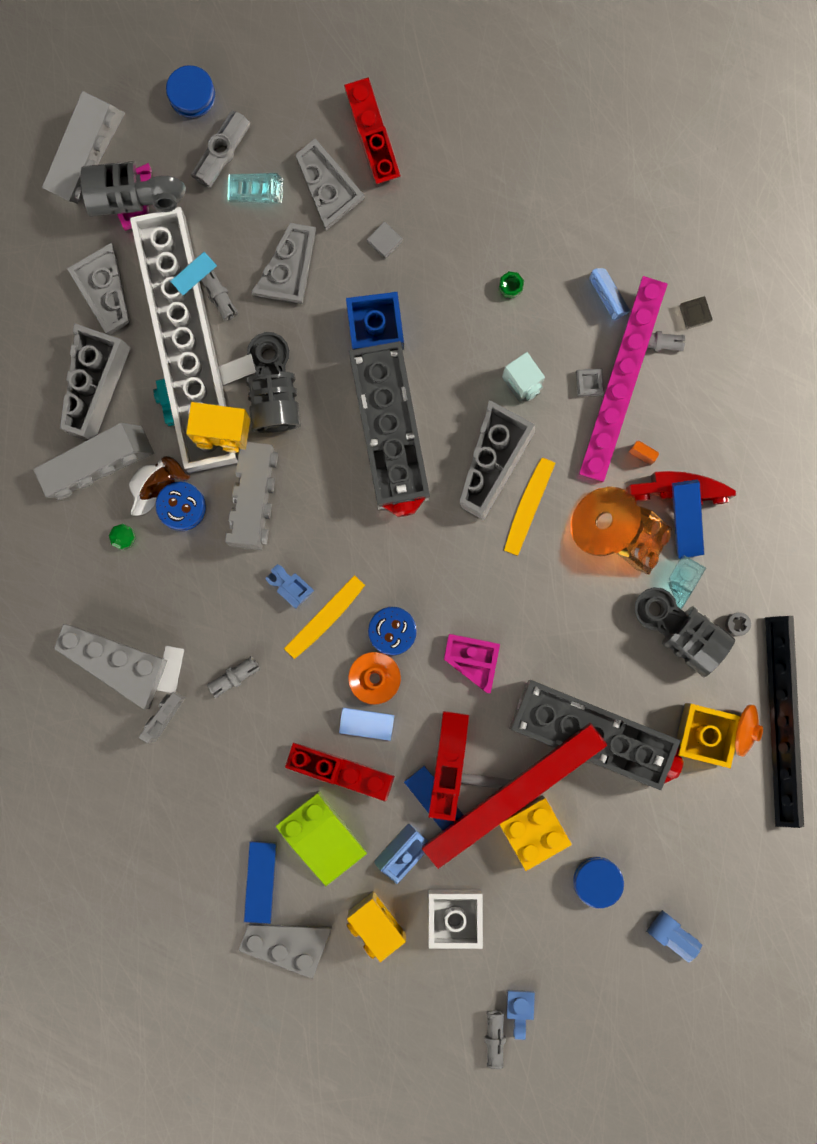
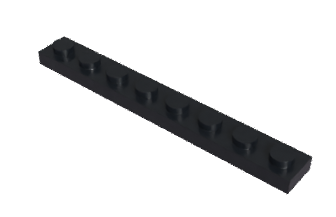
(784, 722)

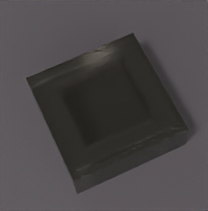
(695, 312)

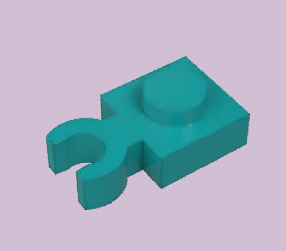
(161, 397)

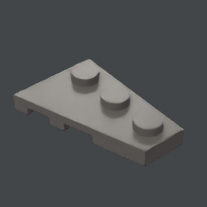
(328, 183)
(288, 270)
(102, 288)
(287, 946)

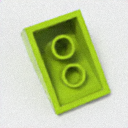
(321, 838)

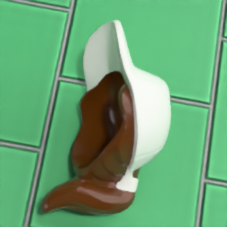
(150, 480)

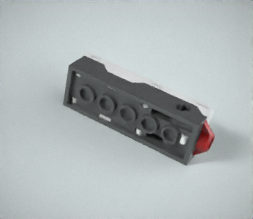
(390, 428)
(630, 747)

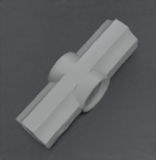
(228, 135)

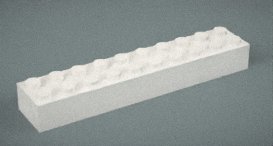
(180, 330)

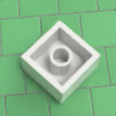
(455, 919)

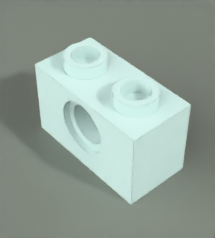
(524, 377)

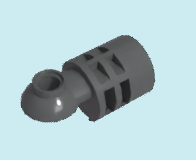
(119, 190)
(271, 387)
(687, 632)

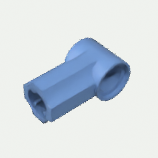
(670, 933)

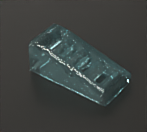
(265, 197)

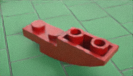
(371, 131)
(662, 485)
(449, 766)
(339, 771)

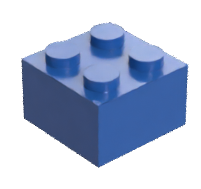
(374, 320)

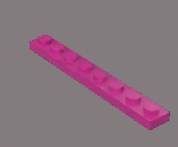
(623, 378)

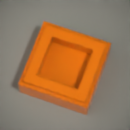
(644, 452)

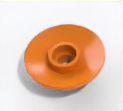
(360, 678)
(747, 730)

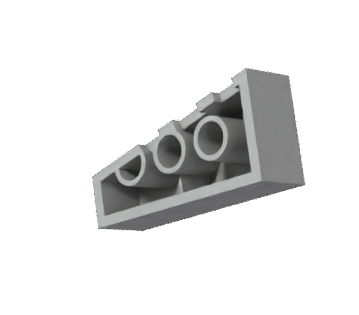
(82, 145)
(91, 380)
(495, 457)
(93, 460)
(251, 496)
(116, 664)

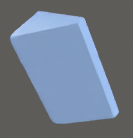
(608, 293)
(366, 723)
(401, 854)

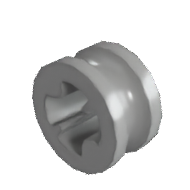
(729, 624)

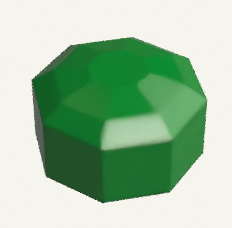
(511, 284)
(122, 537)

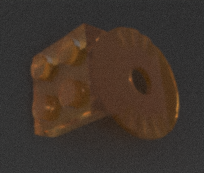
(633, 533)

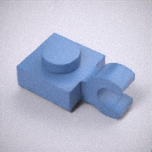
(290, 587)
(520, 1008)

